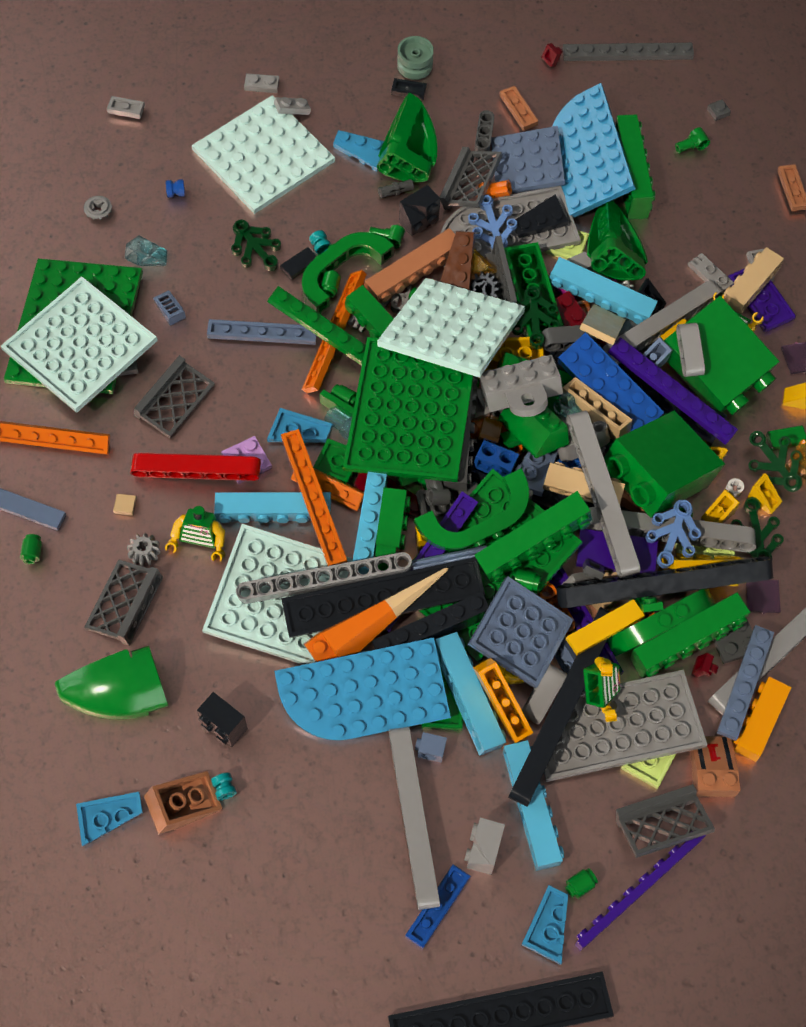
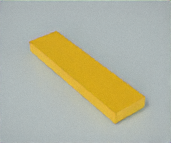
(605, 627)

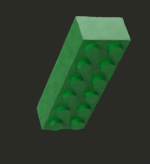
(639, 201)
(529, 270)
(534, 537)
(689, 636)

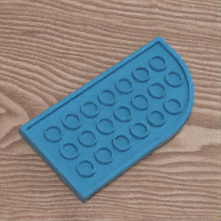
(591, 153)
(366, 691)

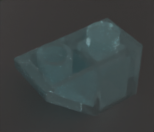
(145, 253)

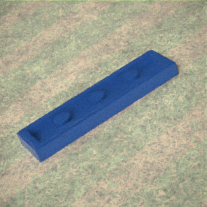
(430, 918)

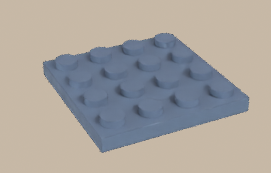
(530, 159)
(521, 632)

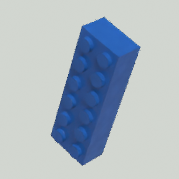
(601, 374)

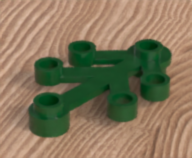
(243, 229)
(535, 314)
(778, 463)
(760, 535)

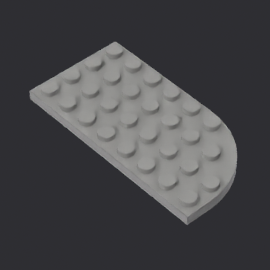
(521, 204)
(652, 722)

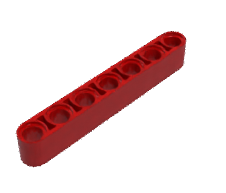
(195, 466)

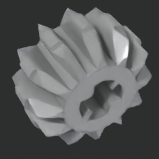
(145, 542)

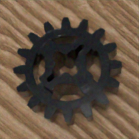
(486, 284)

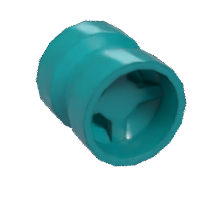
(319, 241)
(223, 786)

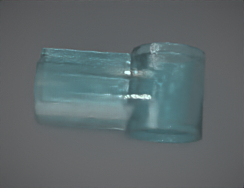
(571, 407)
(339, 420)

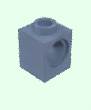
(431, 747)

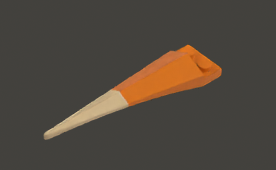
(359, 630)

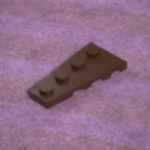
(460, 261)

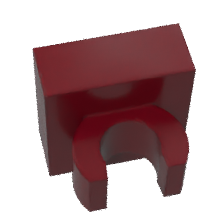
(551, 55)
(704, 666)

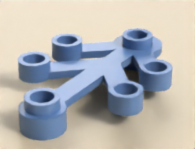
(493, 225)
(675, 530)

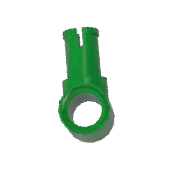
(696, 139)
(393, 234)

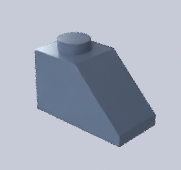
(658, 352)

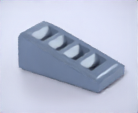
(173, 317)

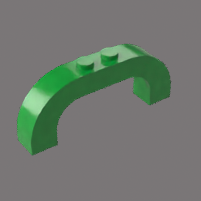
(336, 254)
(476, 535)
(661, 621)

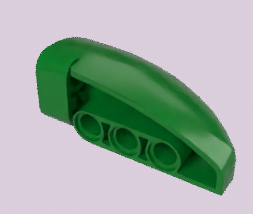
(409, 144)
(615, 245)
(115, 686)

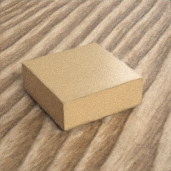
(124, 504)

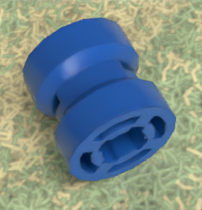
(175, 188)

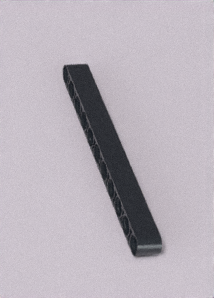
(664, 582)
(555, 724)

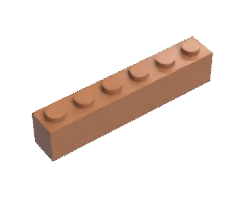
(410, 267)

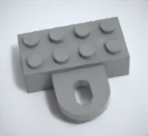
(520, 384)

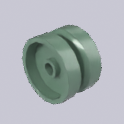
(415, 57)

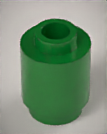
(331, 283)
(344, 394)
(31, 549)
(527, 579)
(581, 883)

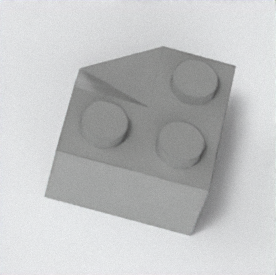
(486, 843)

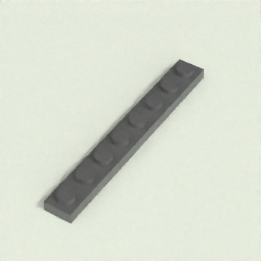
(628, 51)

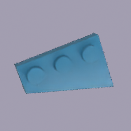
(360, 147)
(311, 429)
(106, 814)
(548, 925)

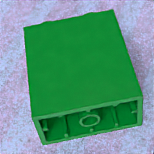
(732, 358)
(662, 463)

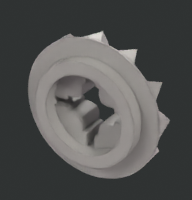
(97, 201)

